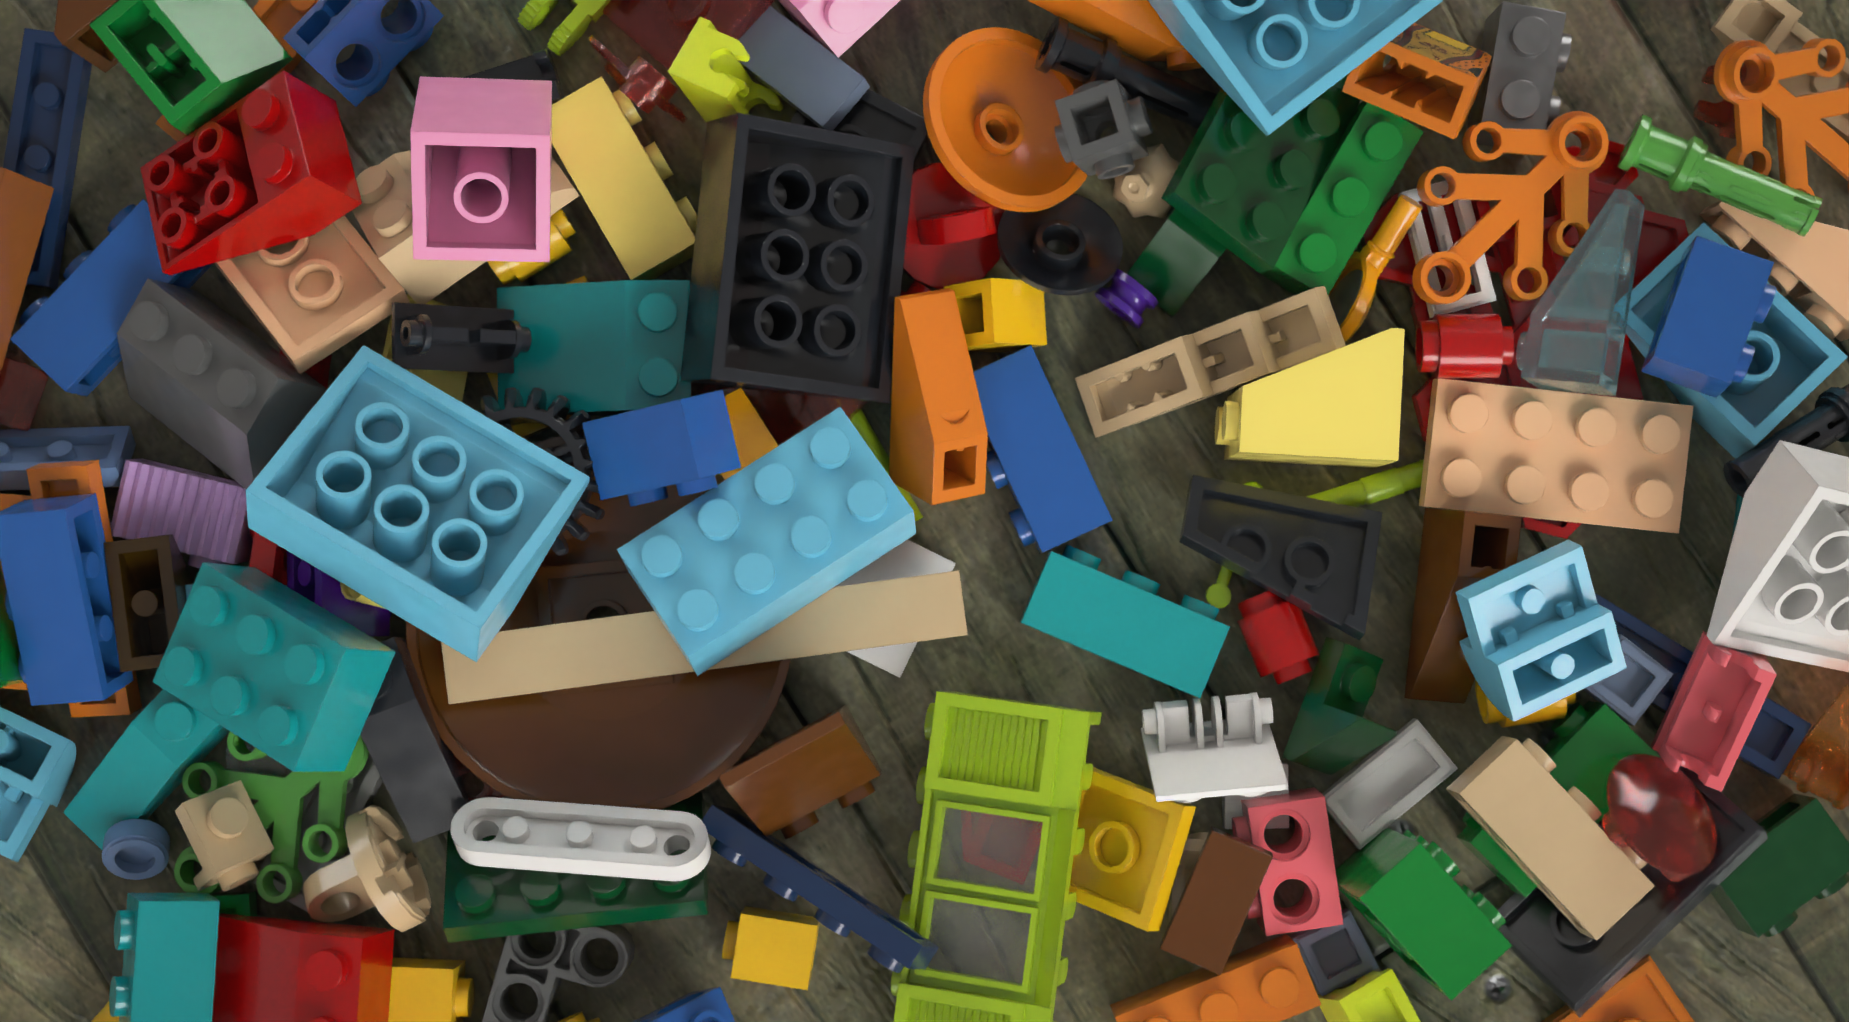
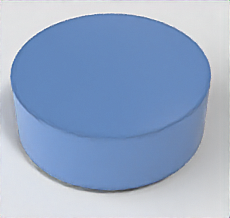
(136, 849)

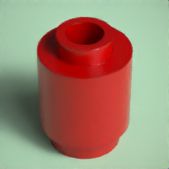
(1463, 345)
(1277, 637)

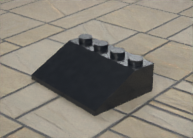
(797, 260)

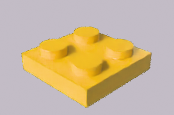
(1128, 850)

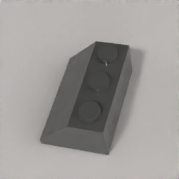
(212, 379)

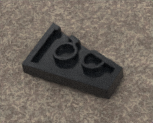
(1289, 544)

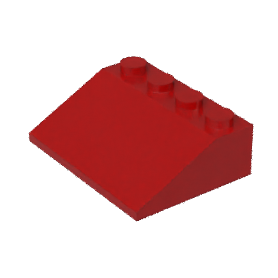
(301, 971)

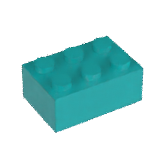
(273, 668)

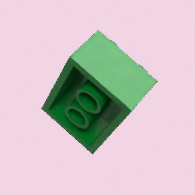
(1421, 911)

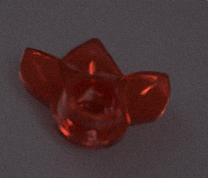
(640, 82)

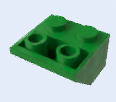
(191, 53)

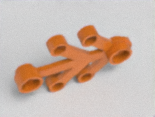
(1796, 116)
(1519, 202)

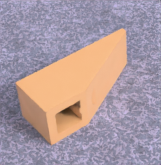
(1805, 268)

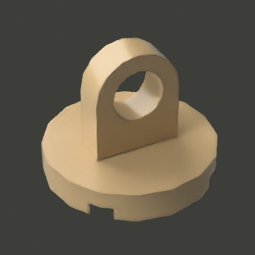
(370, 876)

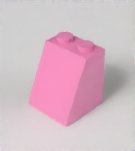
(481, 169)

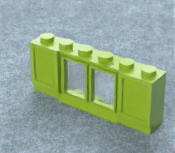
(994, 858)

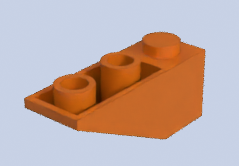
(935, 402)

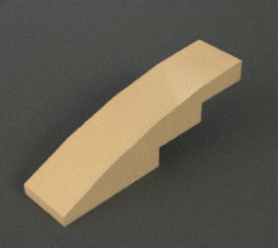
(1210, 361)

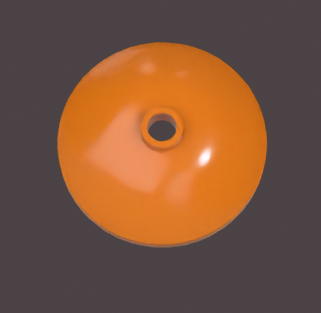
(993, 86)

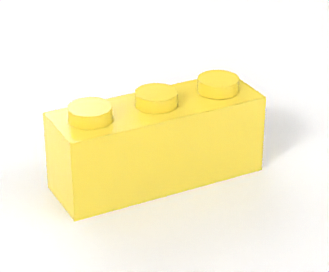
(623, 180)

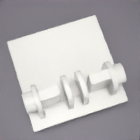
(1213, 755)

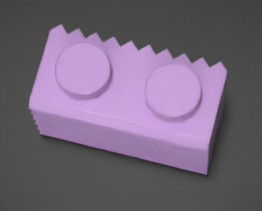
(198, 508)

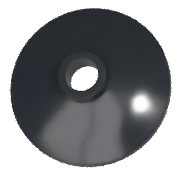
(1061, 247)

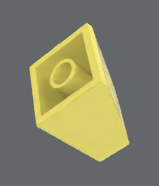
(1322, 410)

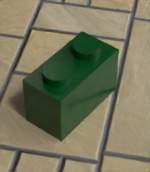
(1797, 862)

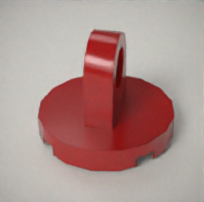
(948, 231)

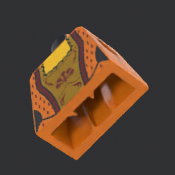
(1426, 80)

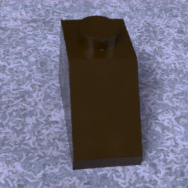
(146, 597)

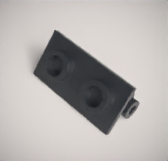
(456, 338)

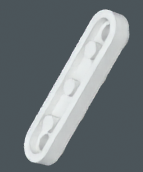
(581, 838)

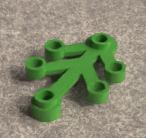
(282, 805)

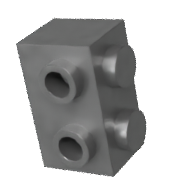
(1519, 82)

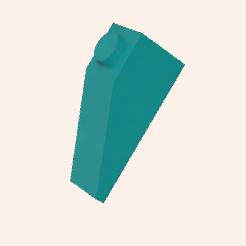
(144, 765)

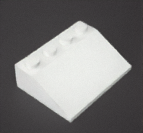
(1790, 562)

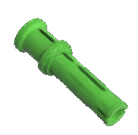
(1691, 166)

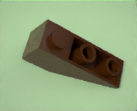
(1454, 553)

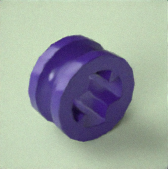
(1126, 298)

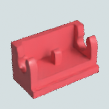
(1713, 711)

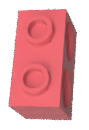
(1303, 857)

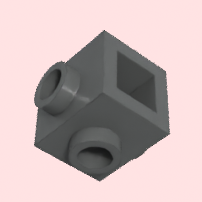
(1088, 114)

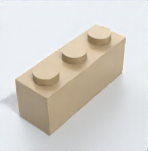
(1551, 835)

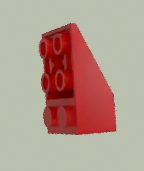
(251, 177)

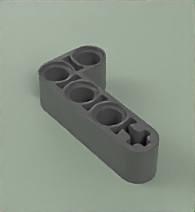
(546, 970)

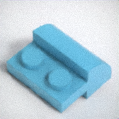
(1538, 632)
(32, 776)

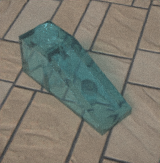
(1583, 315)

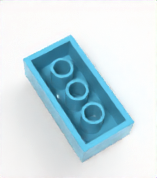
(769, 540)

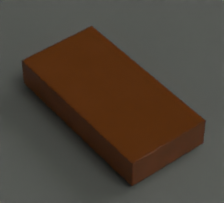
(1216, 900)

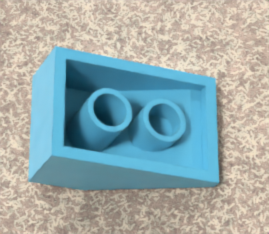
(1785, 368)

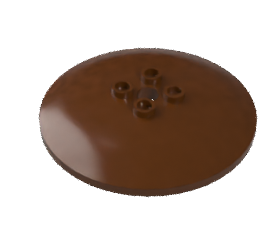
(607, 742)

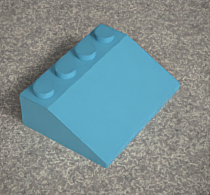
(1284, 52)
(415, 501)

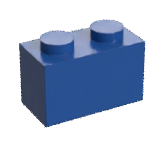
(1710, 317)
(661, 447)

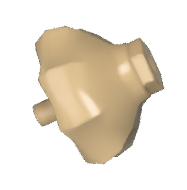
(1145, 184)

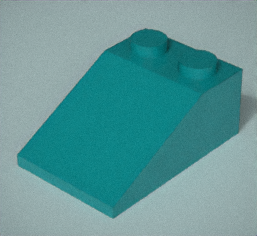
(600, 343)

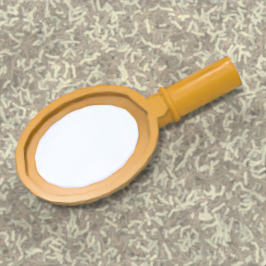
(1357, 283)

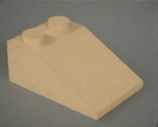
(388, 226)

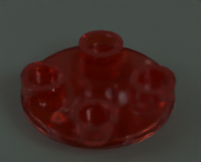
(1659, 816)

